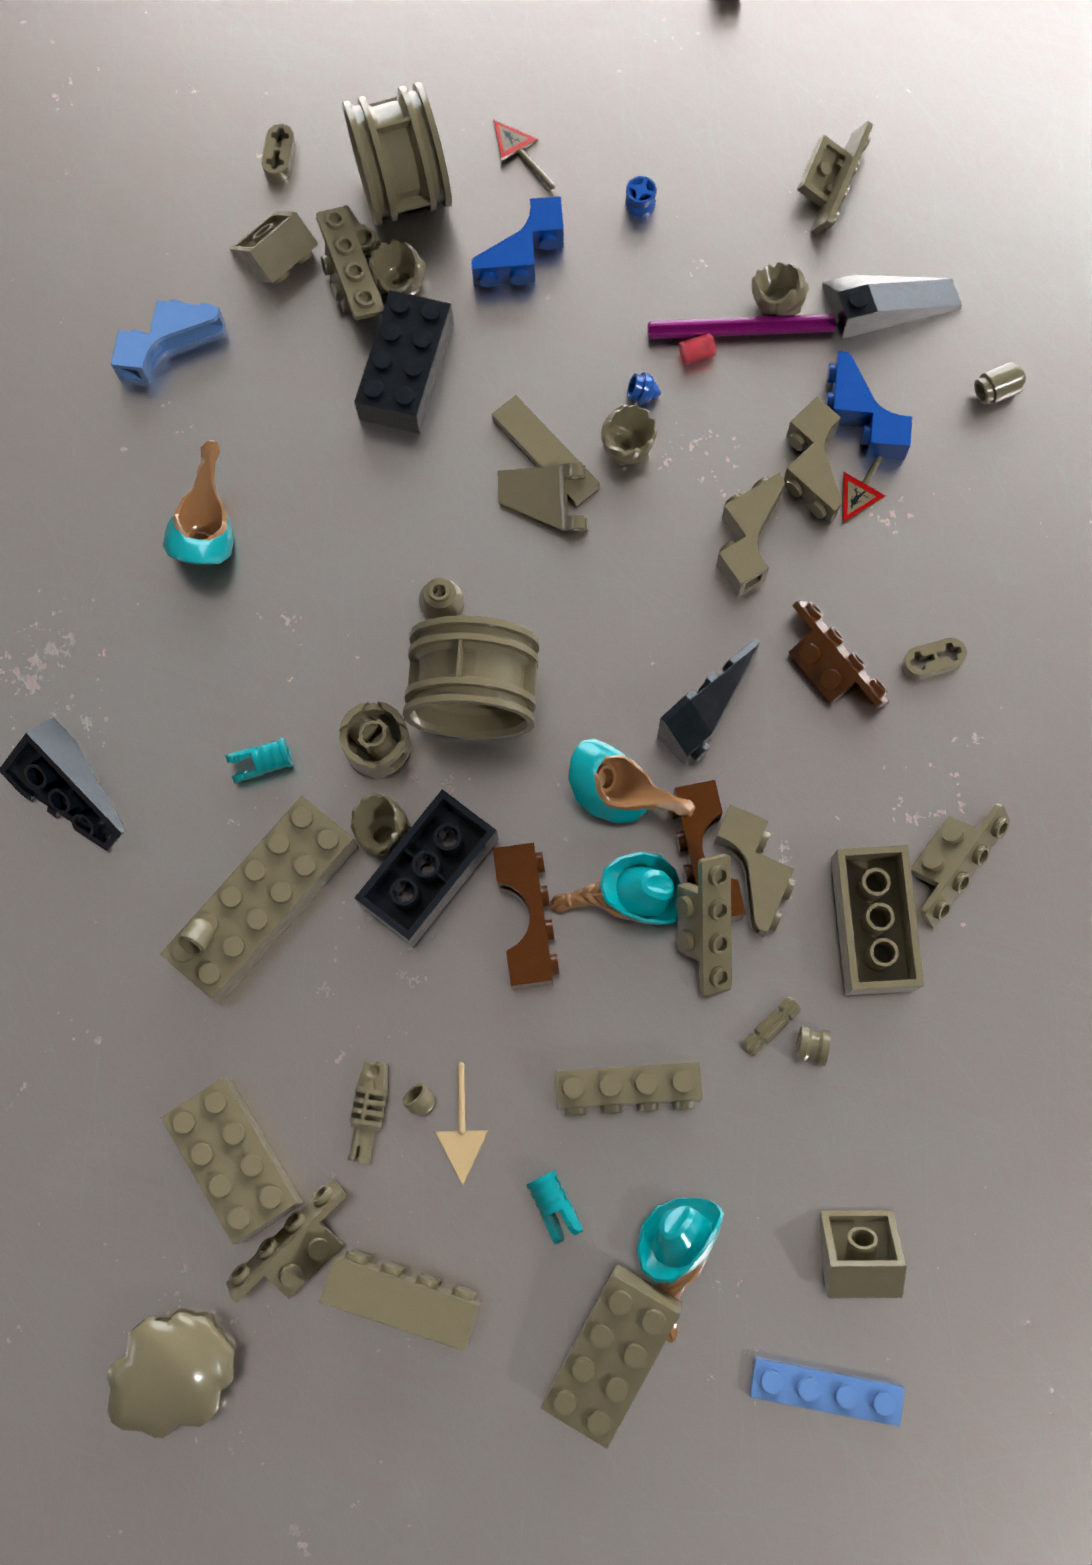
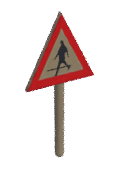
(514, 141)
(857, 494)

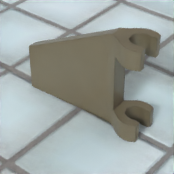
(543, 494)

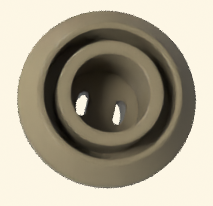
(441, 598)

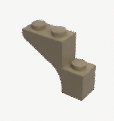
(811, 472)
(746, 519)
(765, 878)

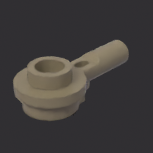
(367, 237)

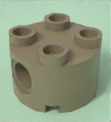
(375, 739)

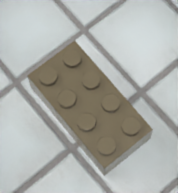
(877, 920)
(232, 1161)
(401, 1300)
(612, 1356)

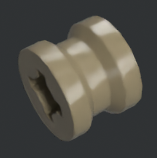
(813, 1045)

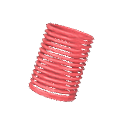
(693, 345)

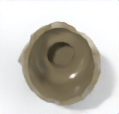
(397, 268)
(780, 289)
(628, 434)
(379, 824)

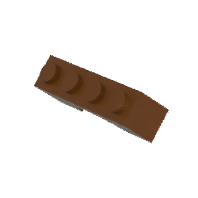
(691, 833)
(530, 959)

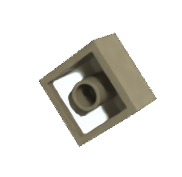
(275, 246)
(862, 1254)

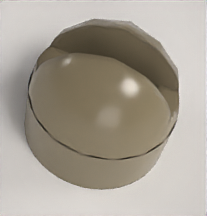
(419, 1100)

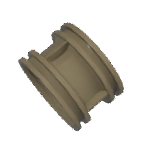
(398, 153)
(471, 677)

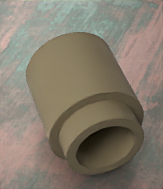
(1000, 383)

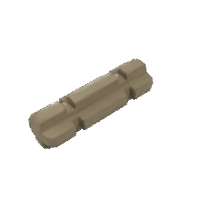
(771, 1026)

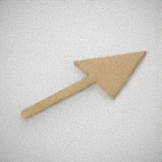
(462, 1145)

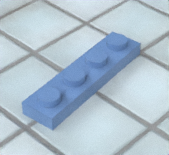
(827, 1391)

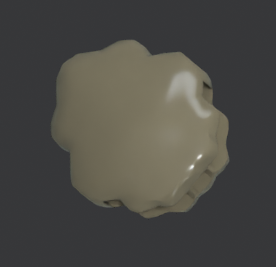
(170, 1374)

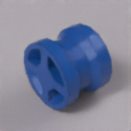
(635, 190)

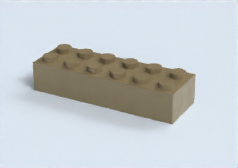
(263, 898)

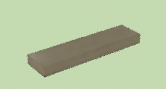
(541, 445)

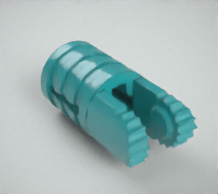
(265, 758)
(552, 1198)

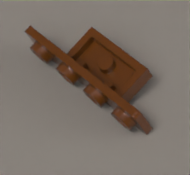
(829, 662)

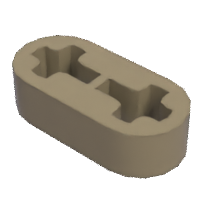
(273, 152)
(935, 665)

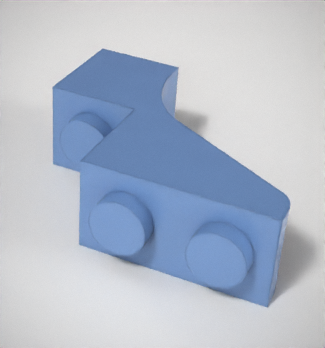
(172, 329)

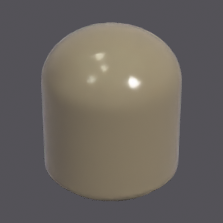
(197, 936)

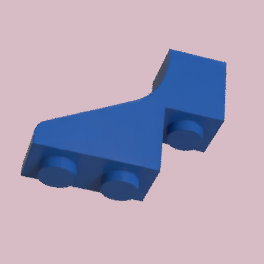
(513, 258)
(850, 397)

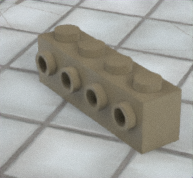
(628, 1086)

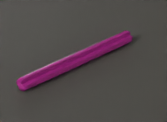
(741, 326)

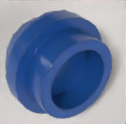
(642, 388)

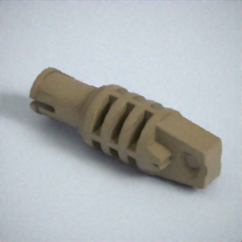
(368, 1109)

